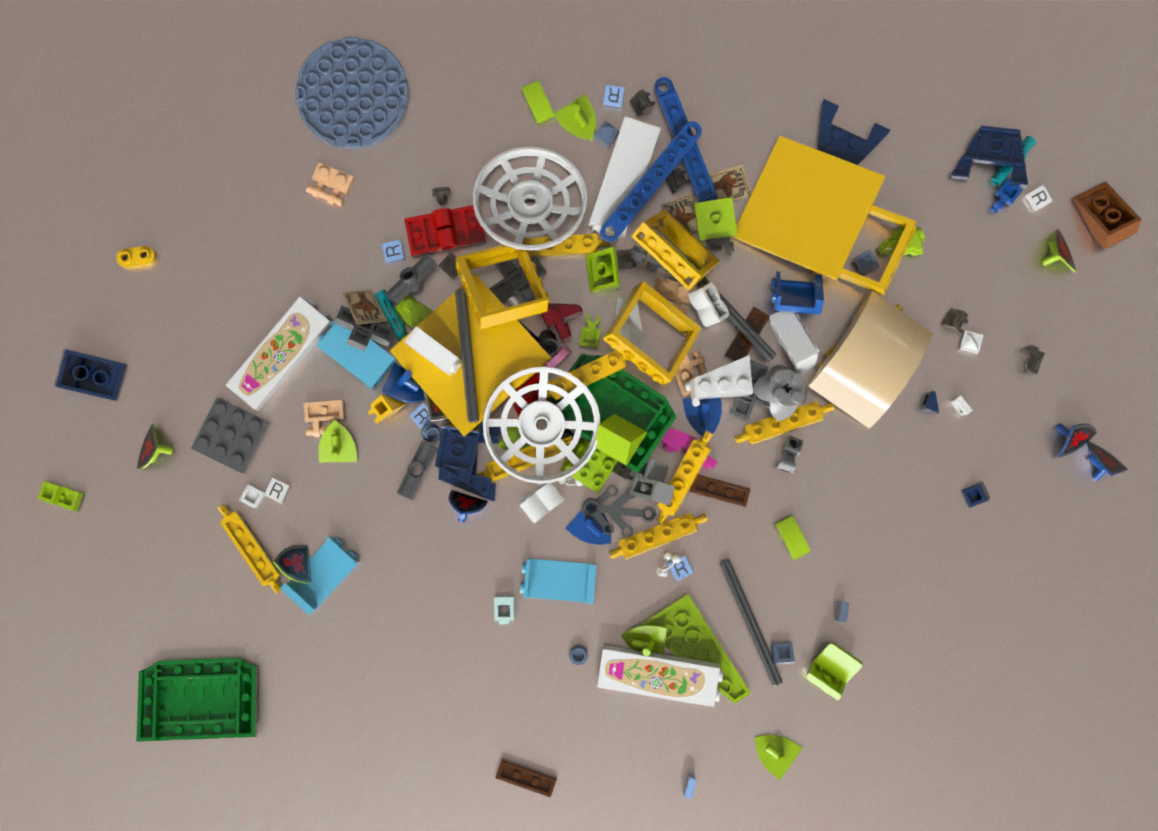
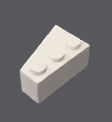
(632, 327)
(795, 340)
(723, 382)

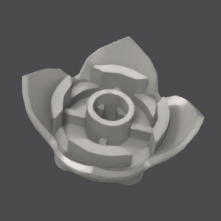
(770, 389)

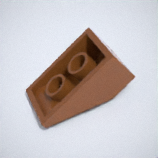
(1107, 215)

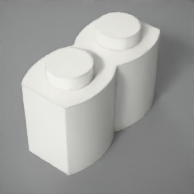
(708, 304)
(541, 502)

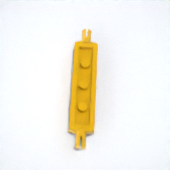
(573, 245)
(590, 373)
(770, 427)
(496, 473)
(686, 474)
(658, 536)
(250, 548)

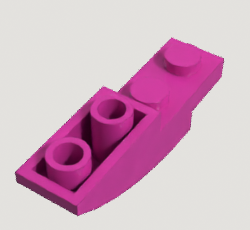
(676, 439)

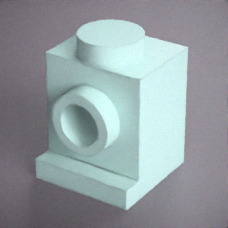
(499, 602)

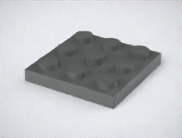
(230, 435)

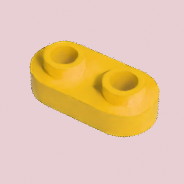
(135, 257)

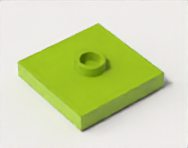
(715, 218)

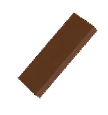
(741, 345)
(720, 490)
(526, 778)

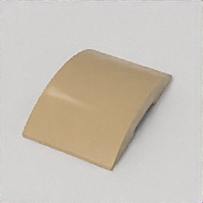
(872, 360)

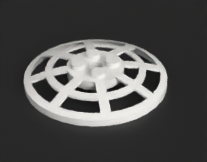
(530, 190)
(541, 437)

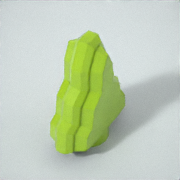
(914, 248)

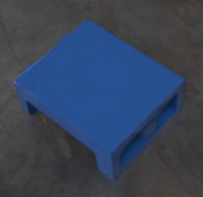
(797, 295)

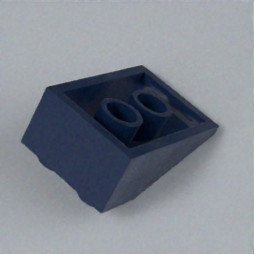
(89, 374)

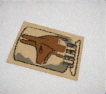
(731, 183)
(683, 211)
(364, 307)

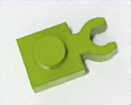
(589, 335)

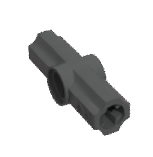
(411, 279)
(422, 458)

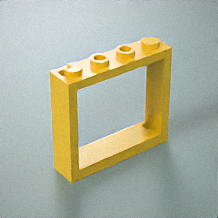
(492, 256)
(669, 256)
(882, 286)
(666, 311)

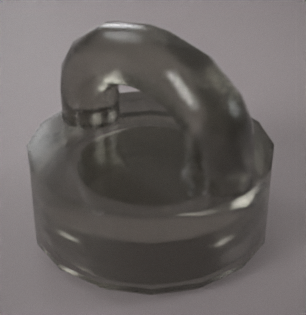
(440, 192)

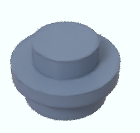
(430, 432)
(578, 655)

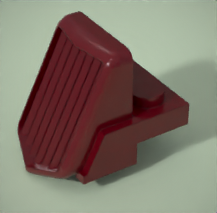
(558, 316)

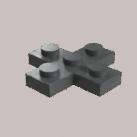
(515, 281)
(363, 333)
(743, 405)

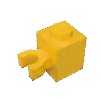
(385, 407)

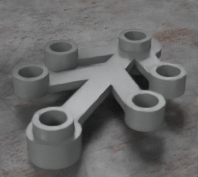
(640, 255)
(615, 510)

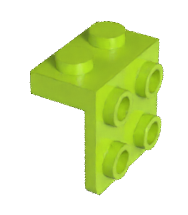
(595, 471)
(833, 669)

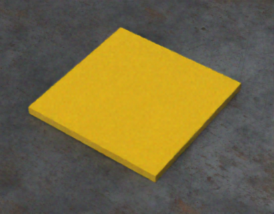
(808, 207)
(495, 351)

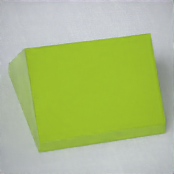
(603, 270)
(619, 438)

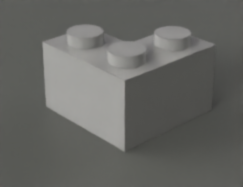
(650, 483)

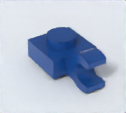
(1006, 194)

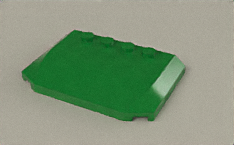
(628, 399)
(197, 700)

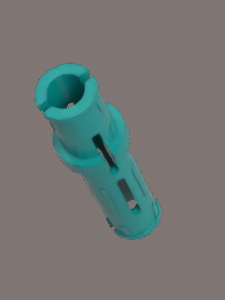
(1005, 171)
(382, 298)

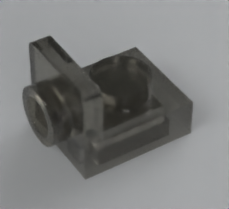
(717, 244)
(1034, 360)

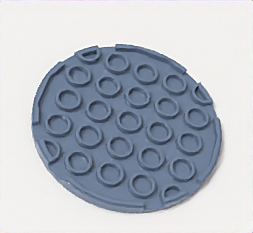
(352, 92)

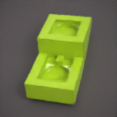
(537, 101)
(60, 496)
(792, 537)

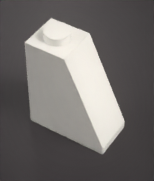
(433, 351)

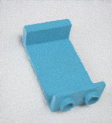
(366, 366)
(328, 569)
(559, 580)

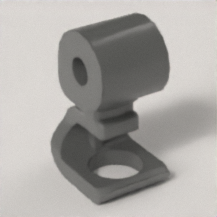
(791, 448)

